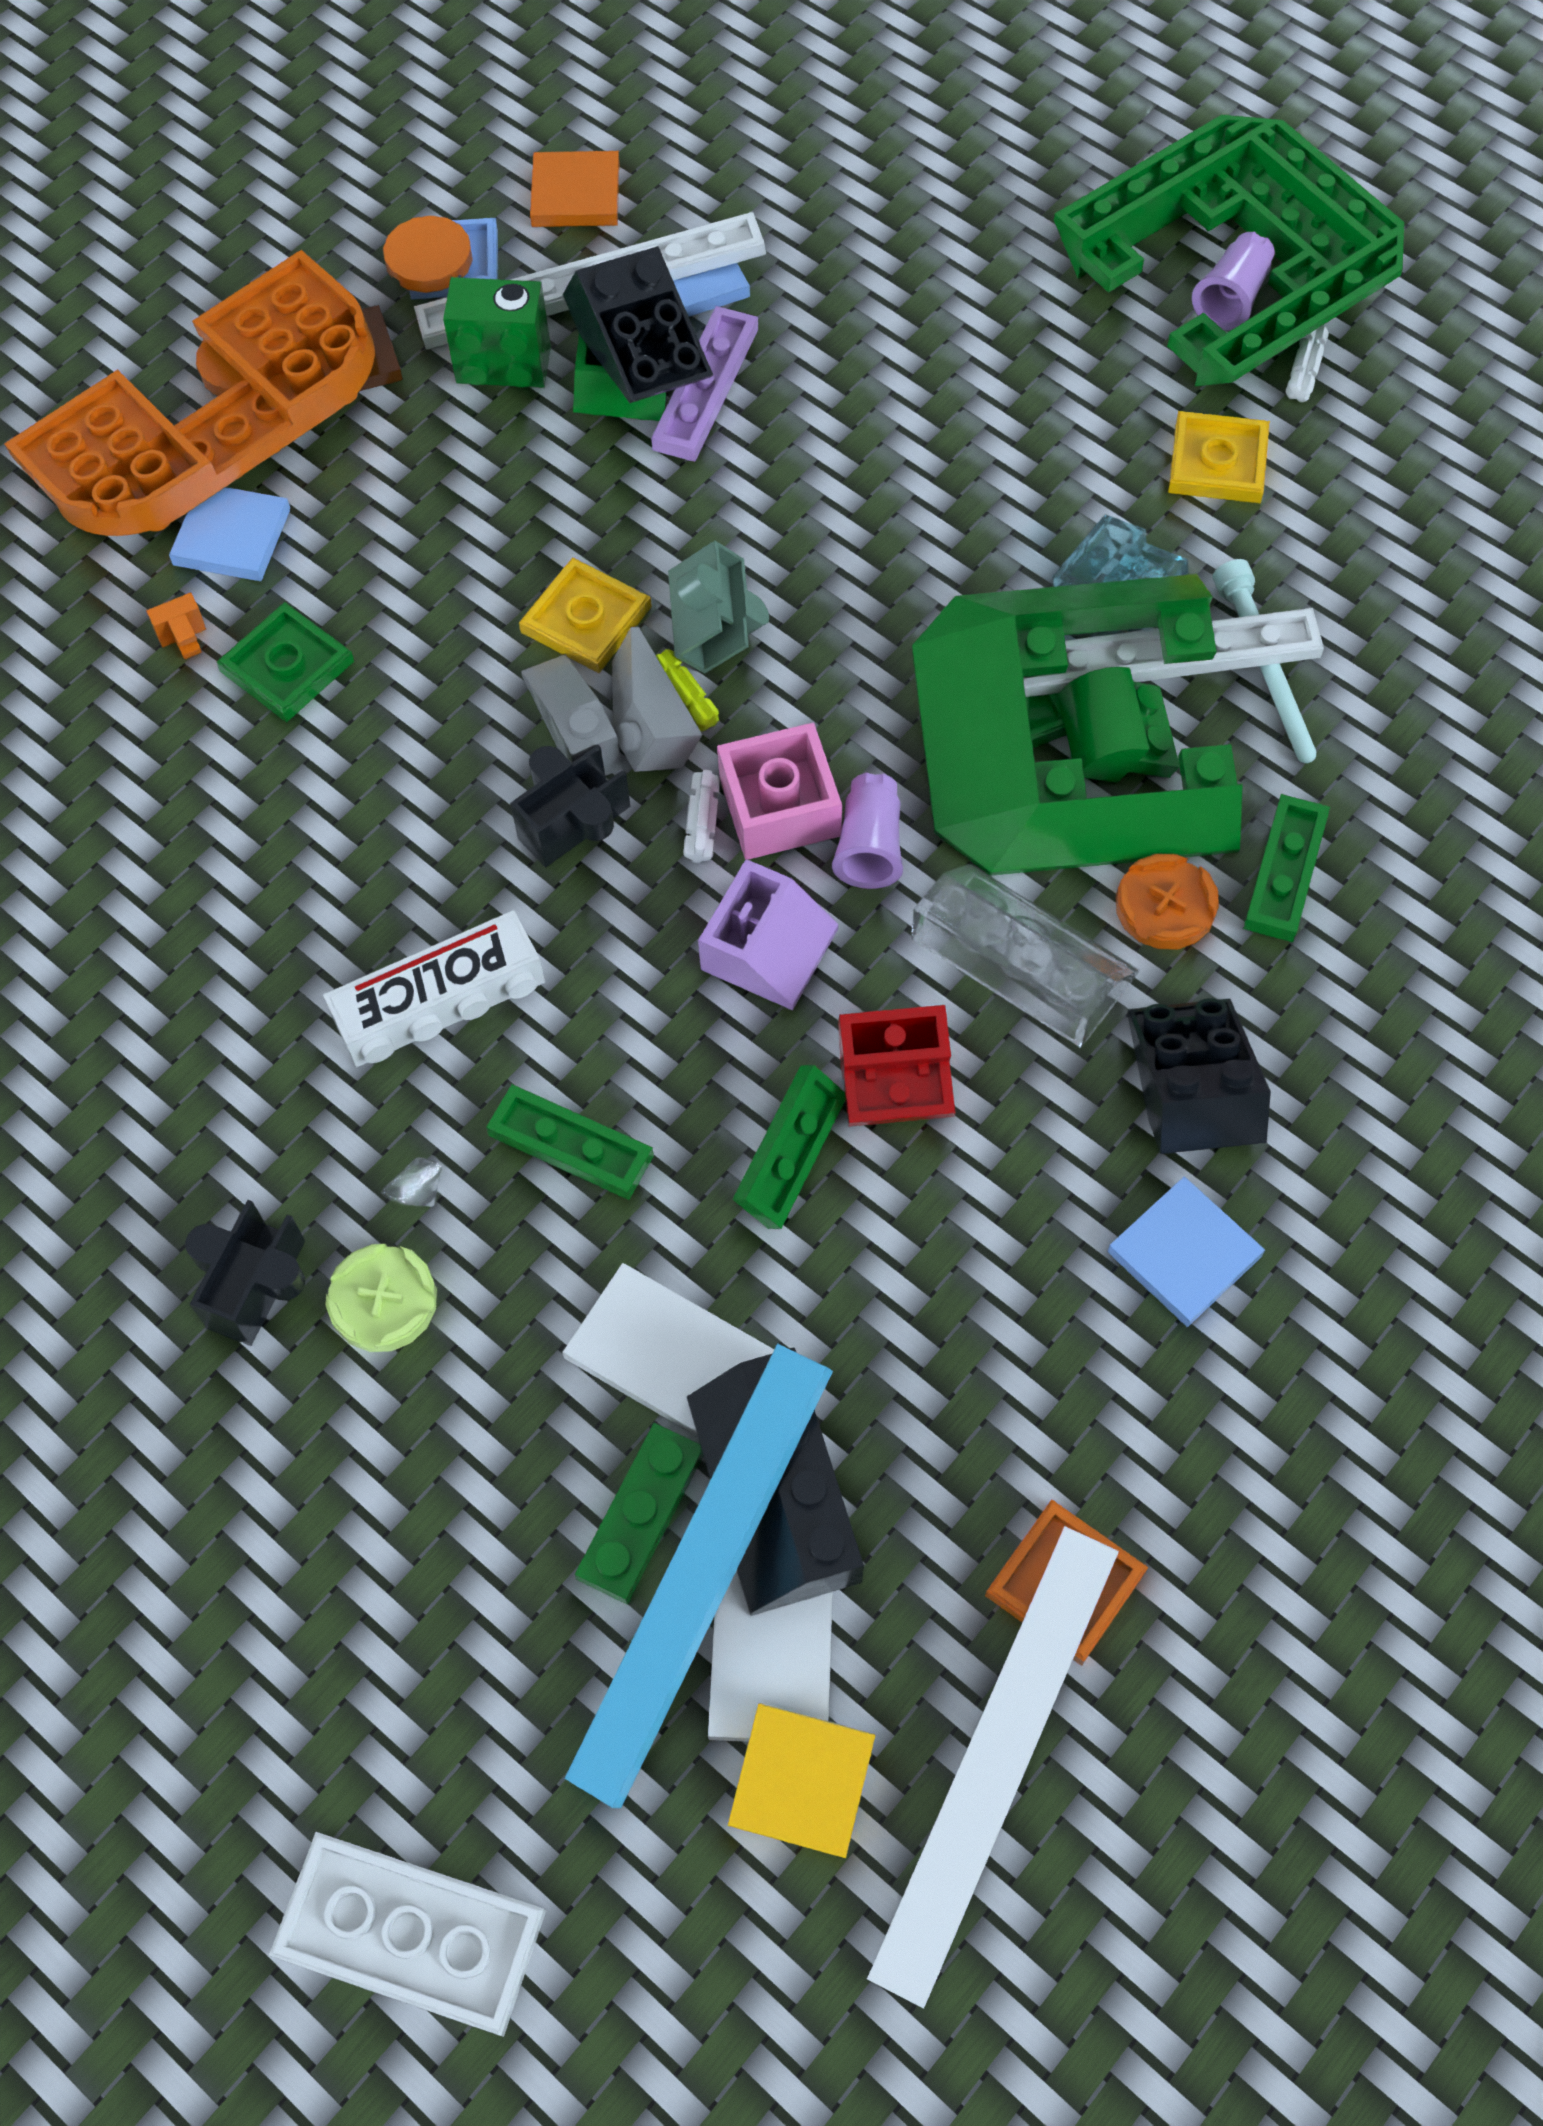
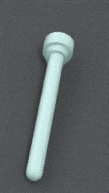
(1235, 583)

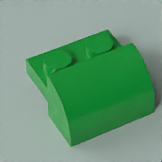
(1117, 725)

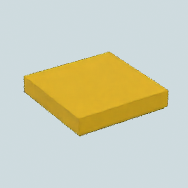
(1219, 457)
(585, 614)
(801, 1780)

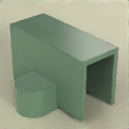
(712, 607)

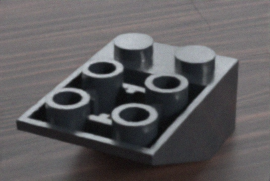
(636, 324)
(1199, 1076)

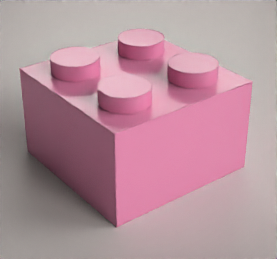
(779, 791)

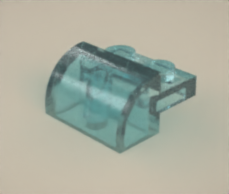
(1117, 553)

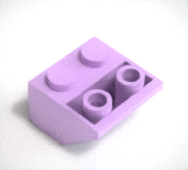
(766, 935)

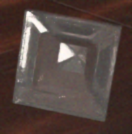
(415, 1184)

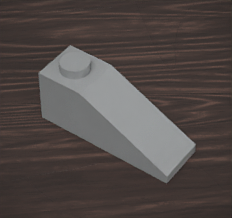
(647, 710)
(572, 711)

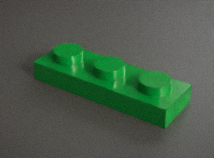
(1286, 868)
(570, 1141)
(790, 1147)
(640, 1513)

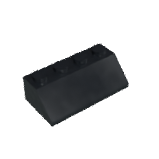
(805, 1534)

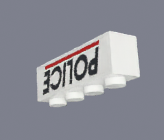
(435, 989)

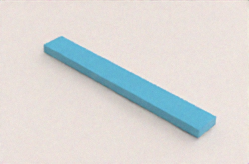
(698, 1577)

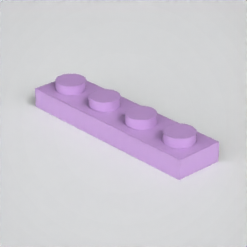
(696, 405)

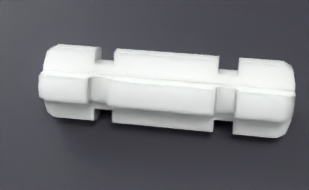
(1307, 365)
(701, 816)

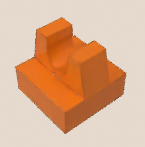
(178, 623)

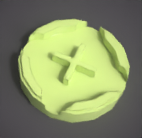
(381, 1298)

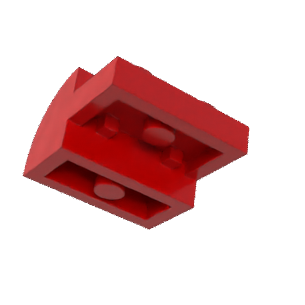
(896, 1065)

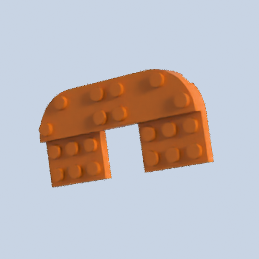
(130, 471)

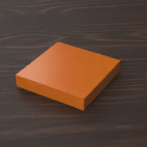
(575, 189)
(1022, 1574)

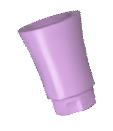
(1234, 282)
(869, 836)

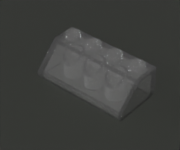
(1021, 952)

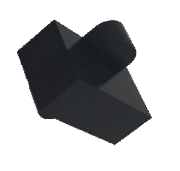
(567, 803)
(244, 1272)

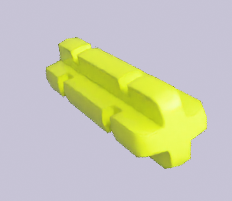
(692, 695)

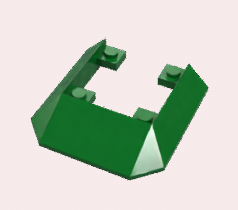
(1272, 182)
(978, 742)

